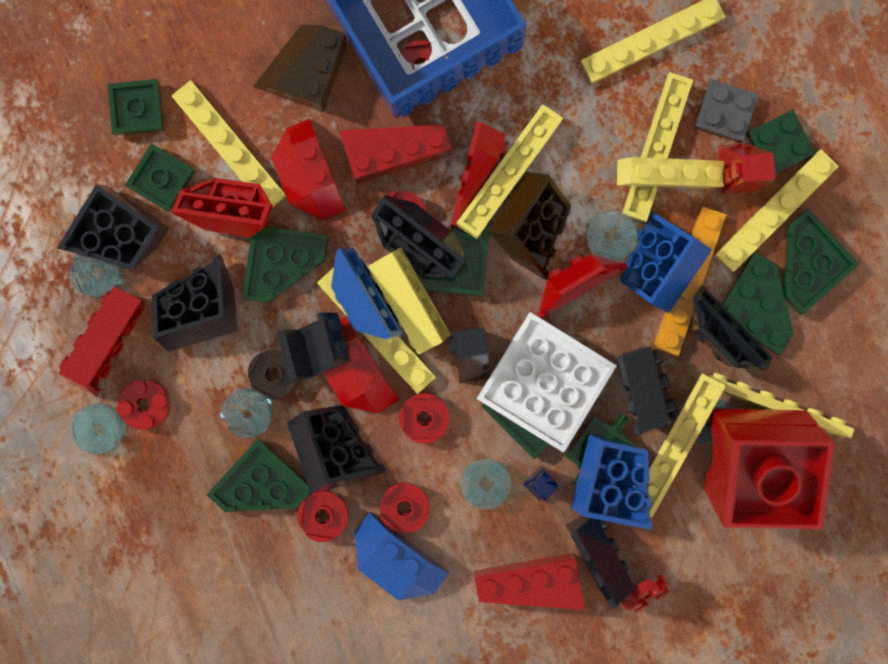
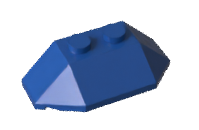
(362, 297)
(395, 561)

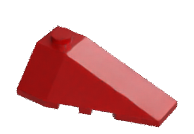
(483, 157)

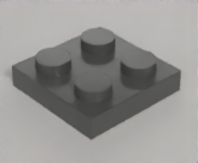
(726, 111)

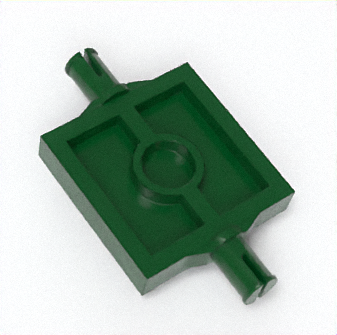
(597, 428)

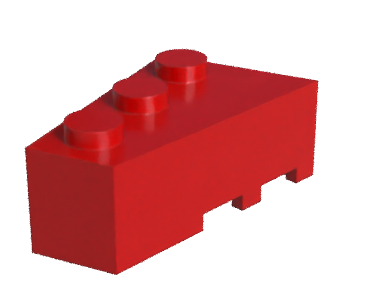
(745, 167)

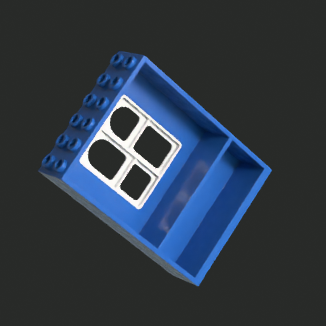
(492, 32)

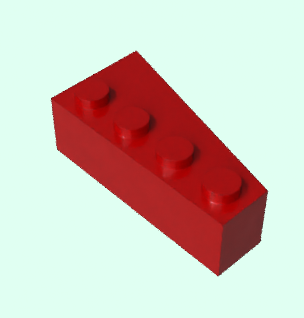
(392, 149)
(101, 340)
(532, 583)

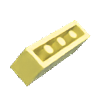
(670, 173)
(409, 301)

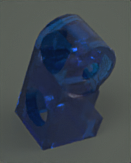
(541, 484)

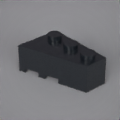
(470, 354)

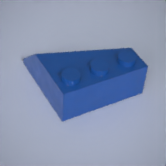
(663, 262)
(614, 483)

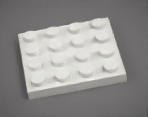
(546, 382)

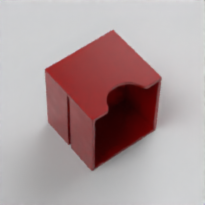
(768, 469)

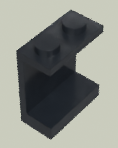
(314, 347)

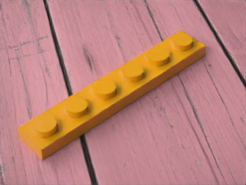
(676, 322)

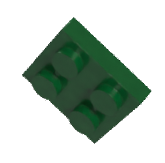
(135, 107)
(783, 138)
(160, 177)

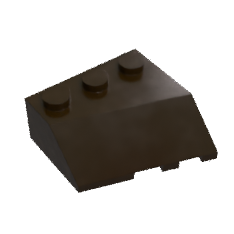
(306, 66)
(532, 222)

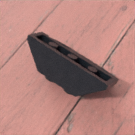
(425, 241)
(725, 334)

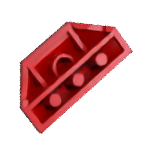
(306, 172)
(224, 206)
(576, 280)
(360, 382)

